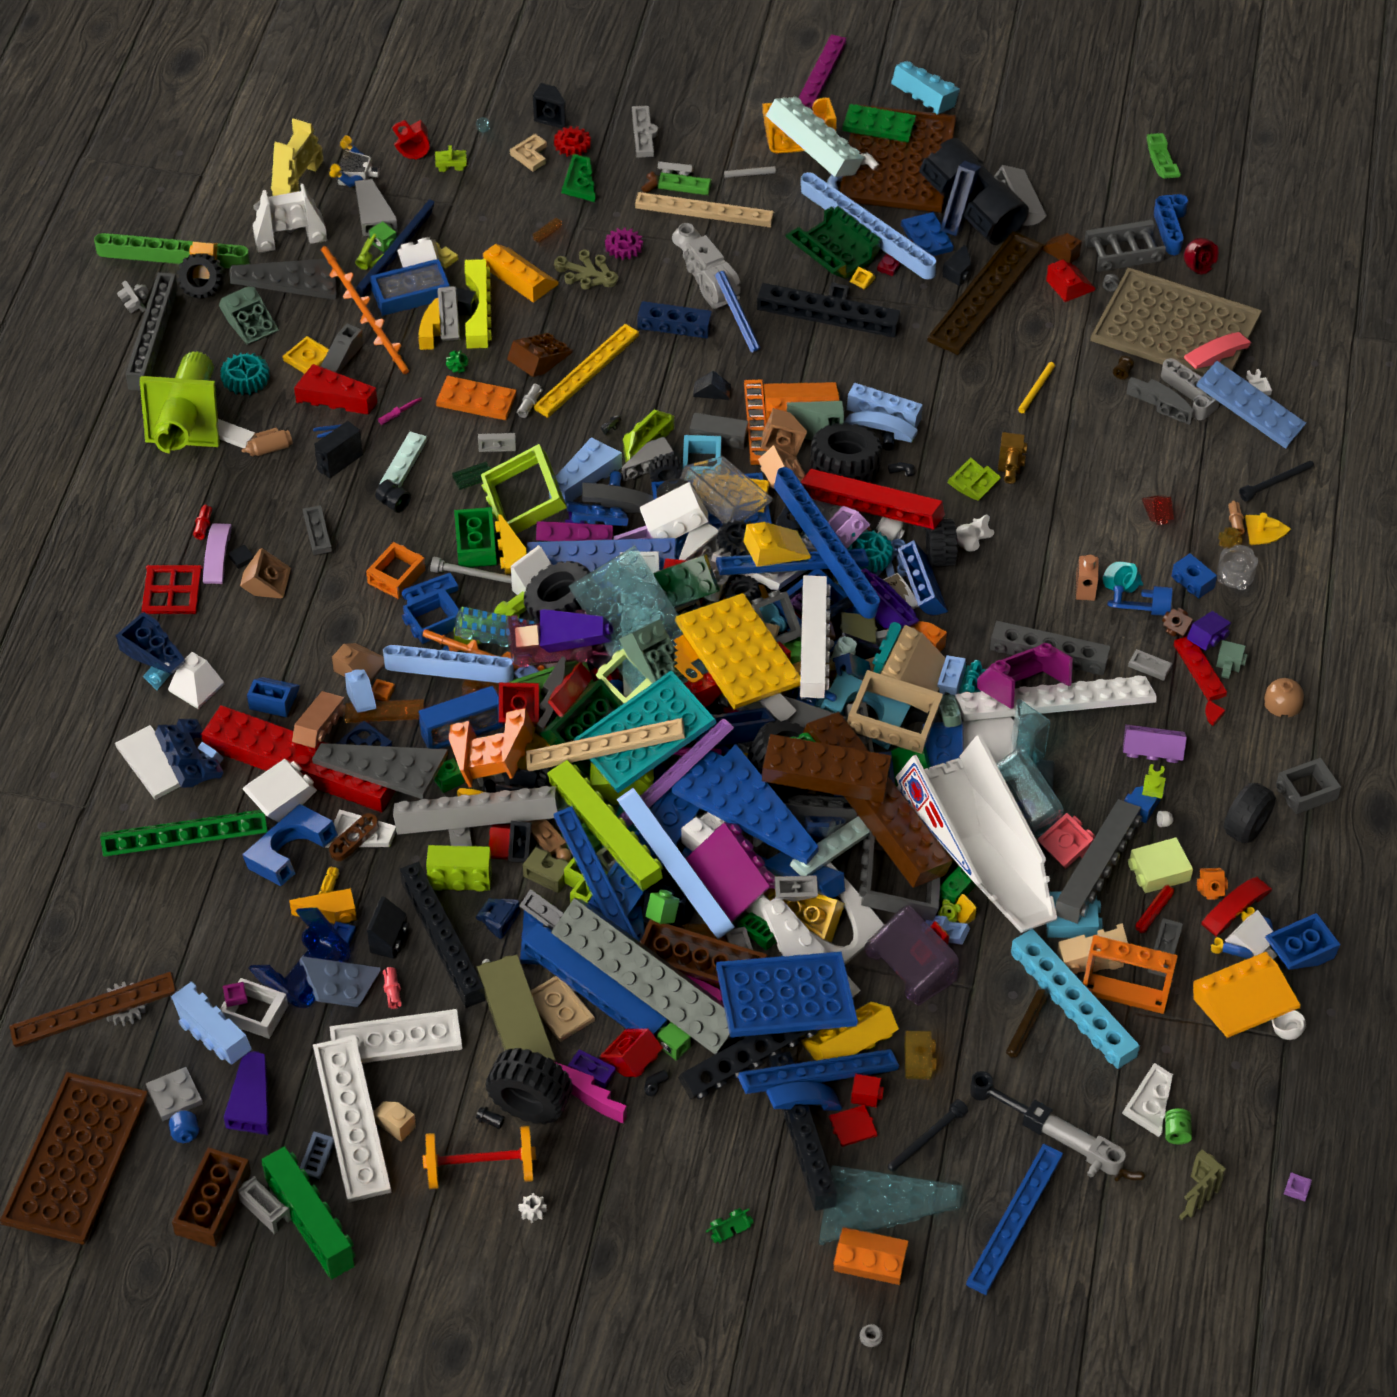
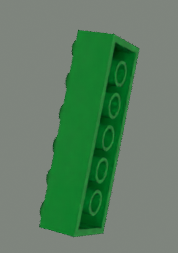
(308, 1212)

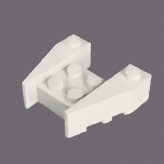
(287, 213)

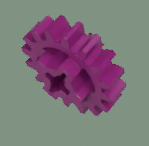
(623, 243)

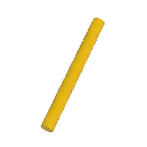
(1036, 387)

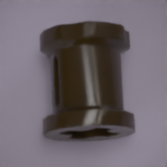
(1123, 367)

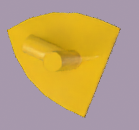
(1264, 529)

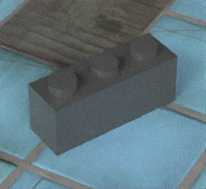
(732, 431)

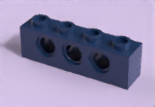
(674, 319)

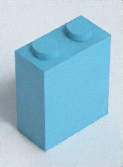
(1066, 929)

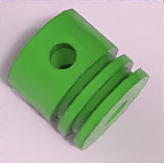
(1179, 1123)

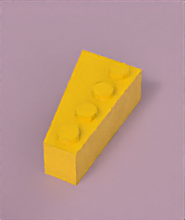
(817, 913)

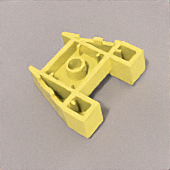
(294, 158)

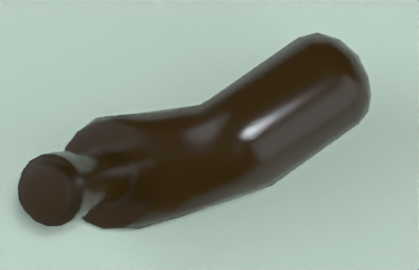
(1136, 1175)

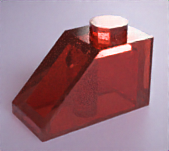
(1159, 508)

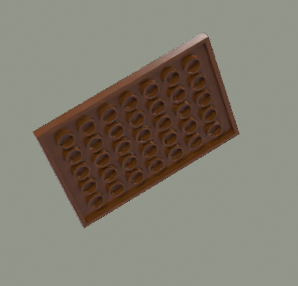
(898, 177)

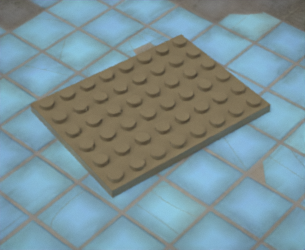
(1169, 320)

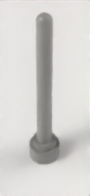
(439, 565)

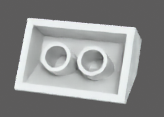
(674, 513)

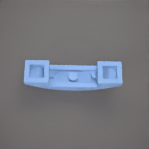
(901, 429)

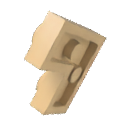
(528, 150)

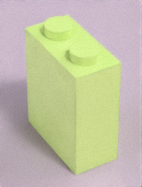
(1160, 865)

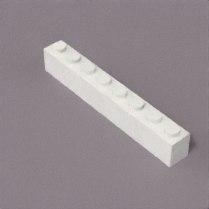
(814, 636)

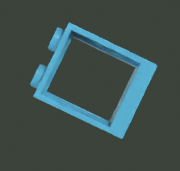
(701, 445)

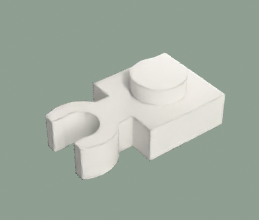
(1260, 383)

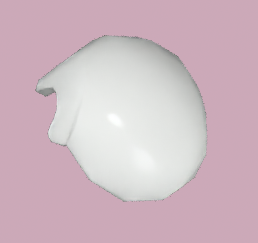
(1289, 1025)

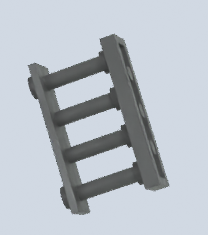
(1122, 233)

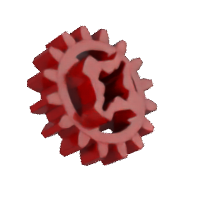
(572, 141)

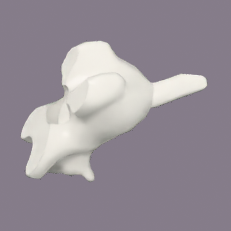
(970, 534)

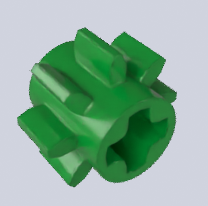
(457, 361)

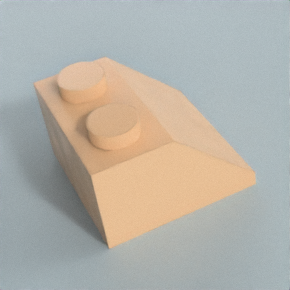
(777, 458)

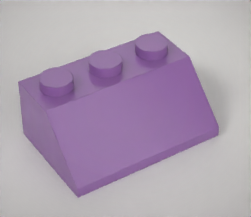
(1154, 743)

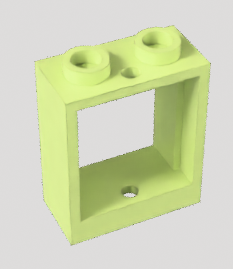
(606, 669)

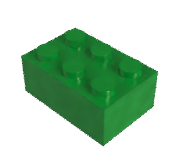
(475, 537)

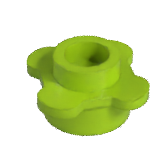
(955, 908)

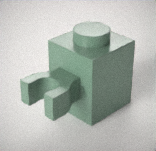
(1231, 658)

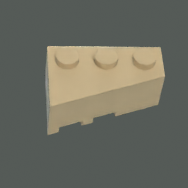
(1075, 951)

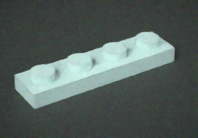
(405, 458)

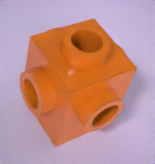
(1212, 883)

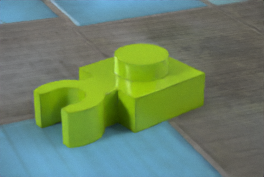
(1154, 783)

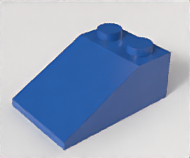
(1304, 943)

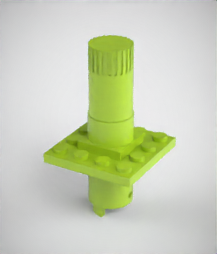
(183, 407)

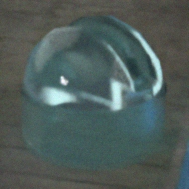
(484, 123)

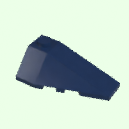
(149, 644)
(822, 826)

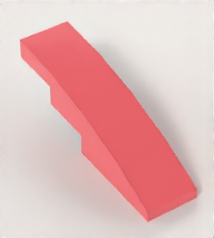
(1216, 350)

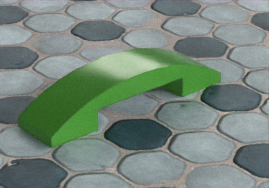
(1160, 156)

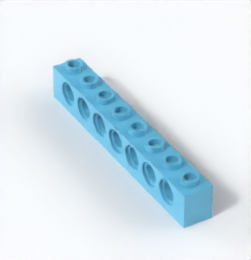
(1058, 973)

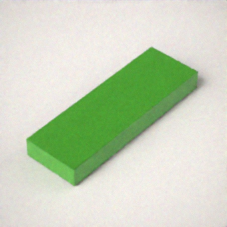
(684, 183)

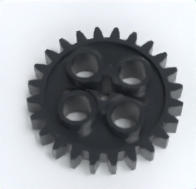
(732, 536)

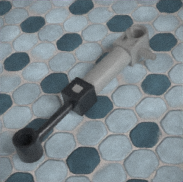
(1042, 1120)

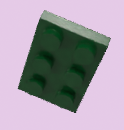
(687, 580)

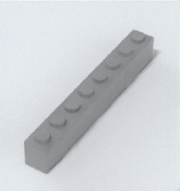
(475, 810)

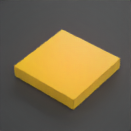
(305, 354)

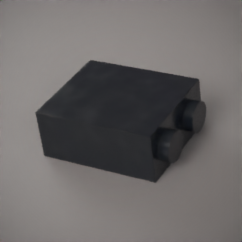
(338, 449)

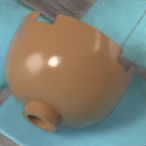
(1284, 697)

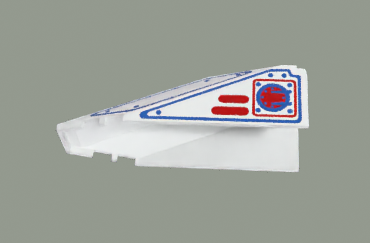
(983, 831)

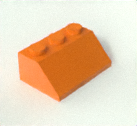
(870, 1255)

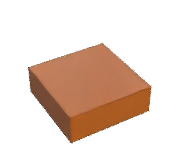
(382, 690)

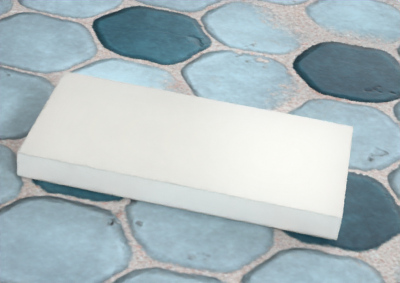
(148, 762)

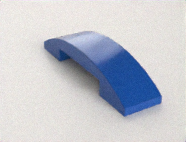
(811, 1093)

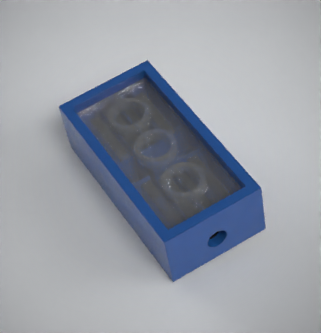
(408, 286)
(478, 708)

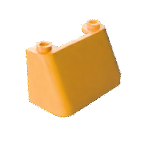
(780, 142)

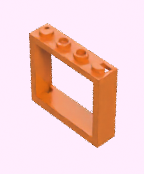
(1123, 991)

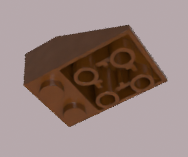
(538, 353)

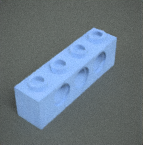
(868, 399)

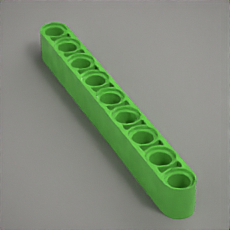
(162, 249)

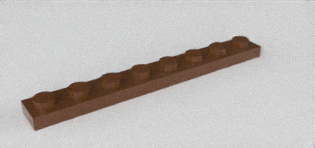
(93, 1009)

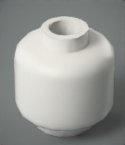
(890, 528)

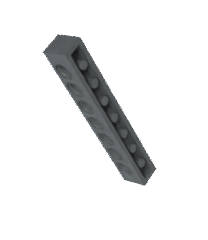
(152, 329)

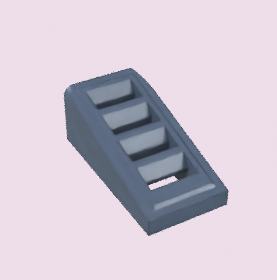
(323, 1139)

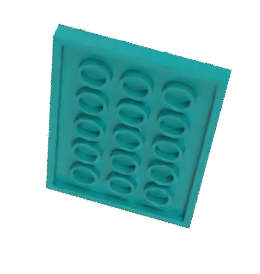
(659, 702)

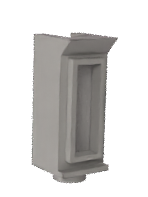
(263, 1204)

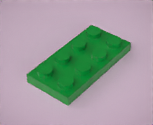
(879, 123)

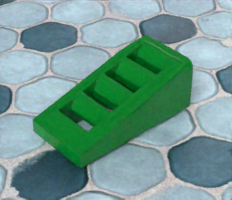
(759, 938)

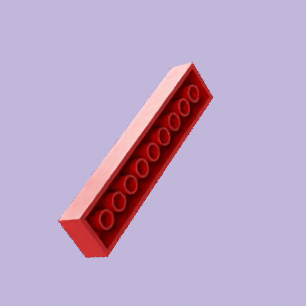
(267, 744)

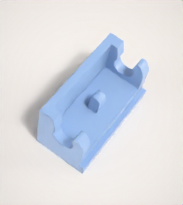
(952, 675)

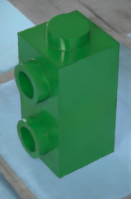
(956, 885)

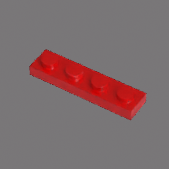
(1200, 669)

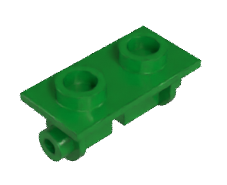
(737, 1220)

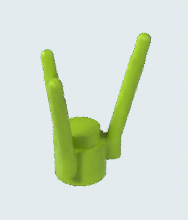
(365, 258)

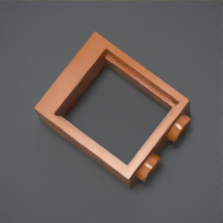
(389, 584)

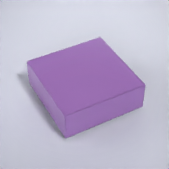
(1297, 1187)

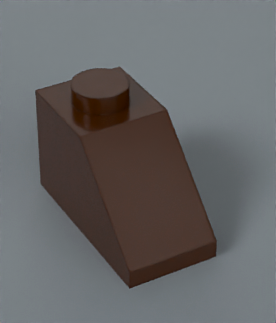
(1064, 247)

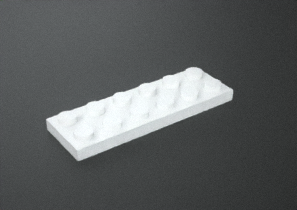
(403, 1035)

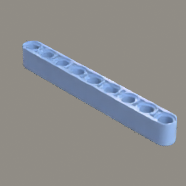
(675, 863)

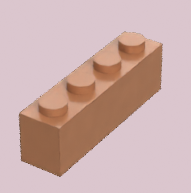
(318, 719)

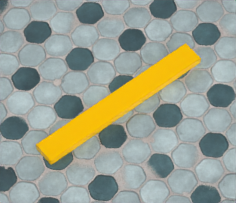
(586, 370)

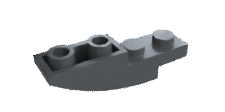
(1166, 400)

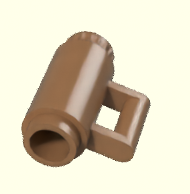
(268, 442)

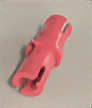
(392, 988)

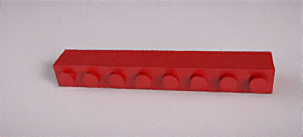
(873, 499)

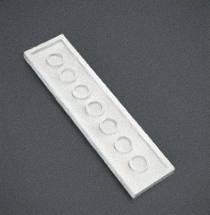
(351, 1119)

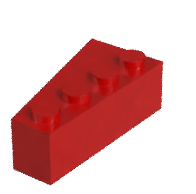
(335, 390)

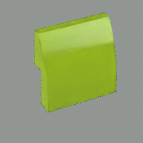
(974, 479)

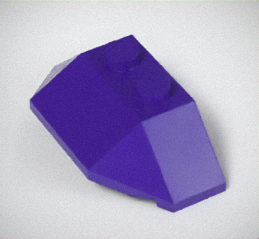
(891, 606)

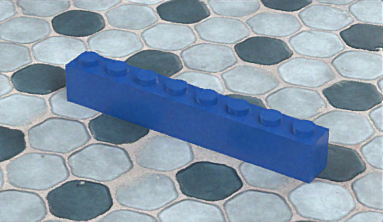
(590, 981)

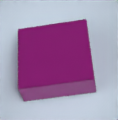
(234, 994)

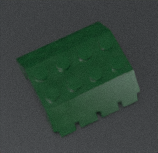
(838, 243)

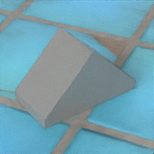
(796, 887)

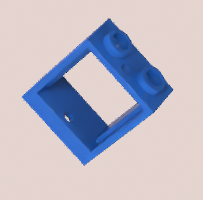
(427, 604)

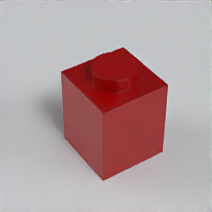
(866, 1090)

